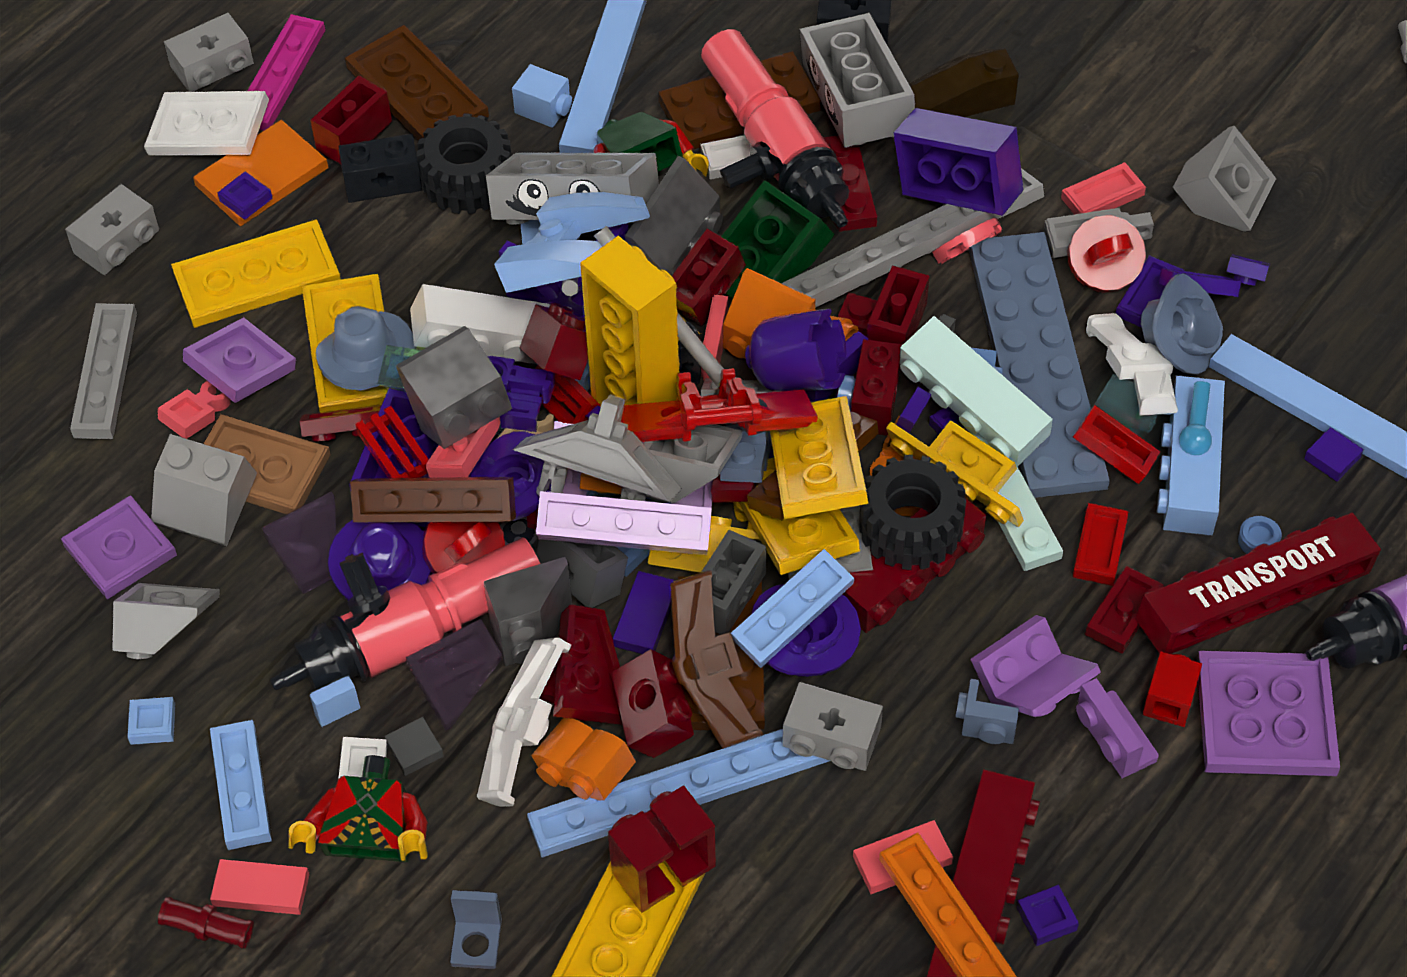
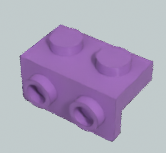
(1114, 729)

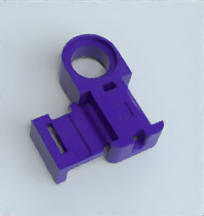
(525, 389)

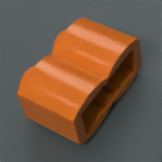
(583, 759)

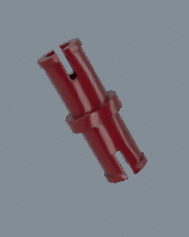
(205, 922)

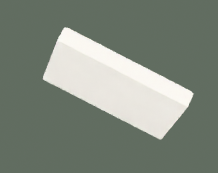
(207, 123)

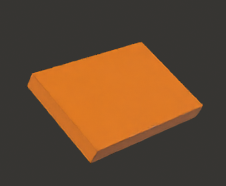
(277, 160)

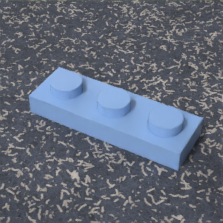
(792, 608)
(240, 785)

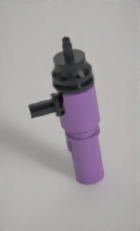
(1367, 628)

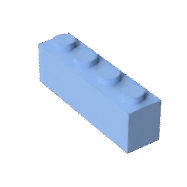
(1192, 481)

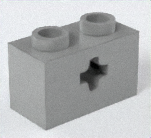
(209, 52)
(112, 229)
(852, 721)

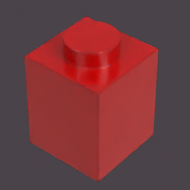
(1172, 688)

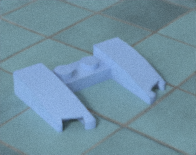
(554, 250)

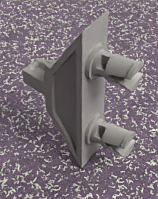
(602, 450)

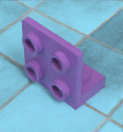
(1030, 670)

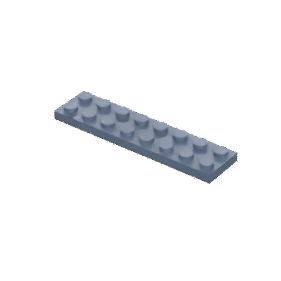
(1038, 357)

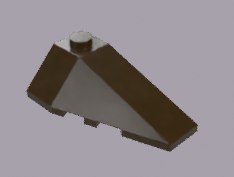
(968, 84)

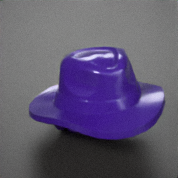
(526, 470)
(390, 551)
(822, 644)

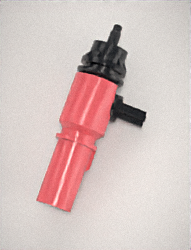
(778, 130)
(397, 622)

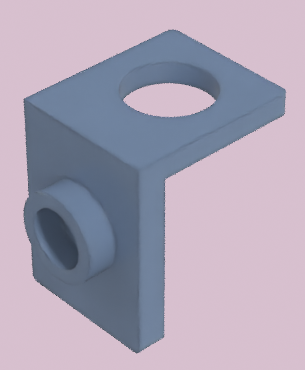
(475, 914)

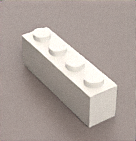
(493, 320)

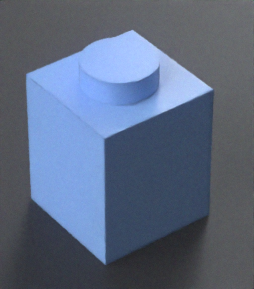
(541, 96)

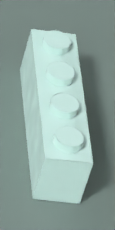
(974, 391)

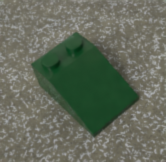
(776, 236)

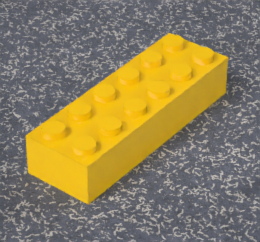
(630, 325)

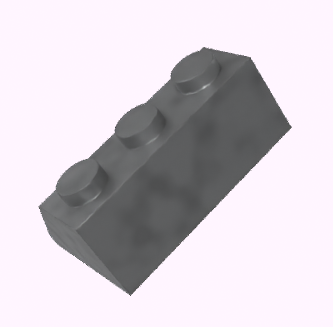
(678, 217)

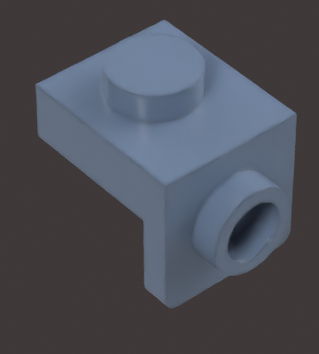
(986, 720)

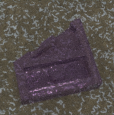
(304, 541)
(455, 669)

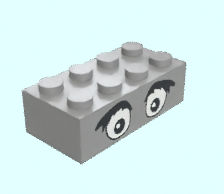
(856, 79)
(528, 180)

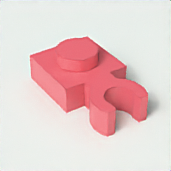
(191, 412)

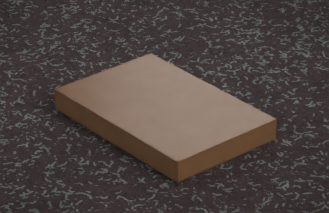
(283, 463)

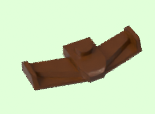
(707, 661)

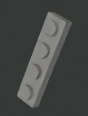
(103, 371)

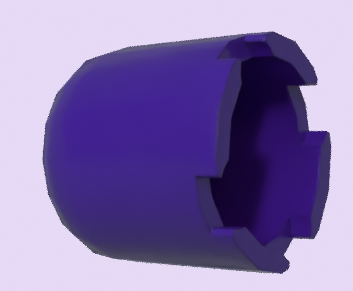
(798, 352)

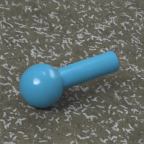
(1195, 437)

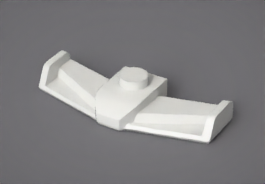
(1136, 361)
(519, 721)

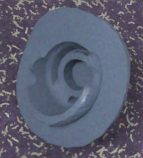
(1183, 325)
(356, 348)

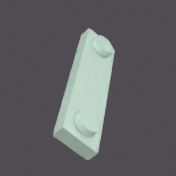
(1034, 539)

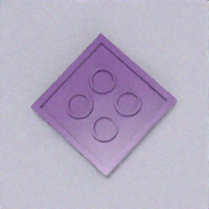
(1267, 714)

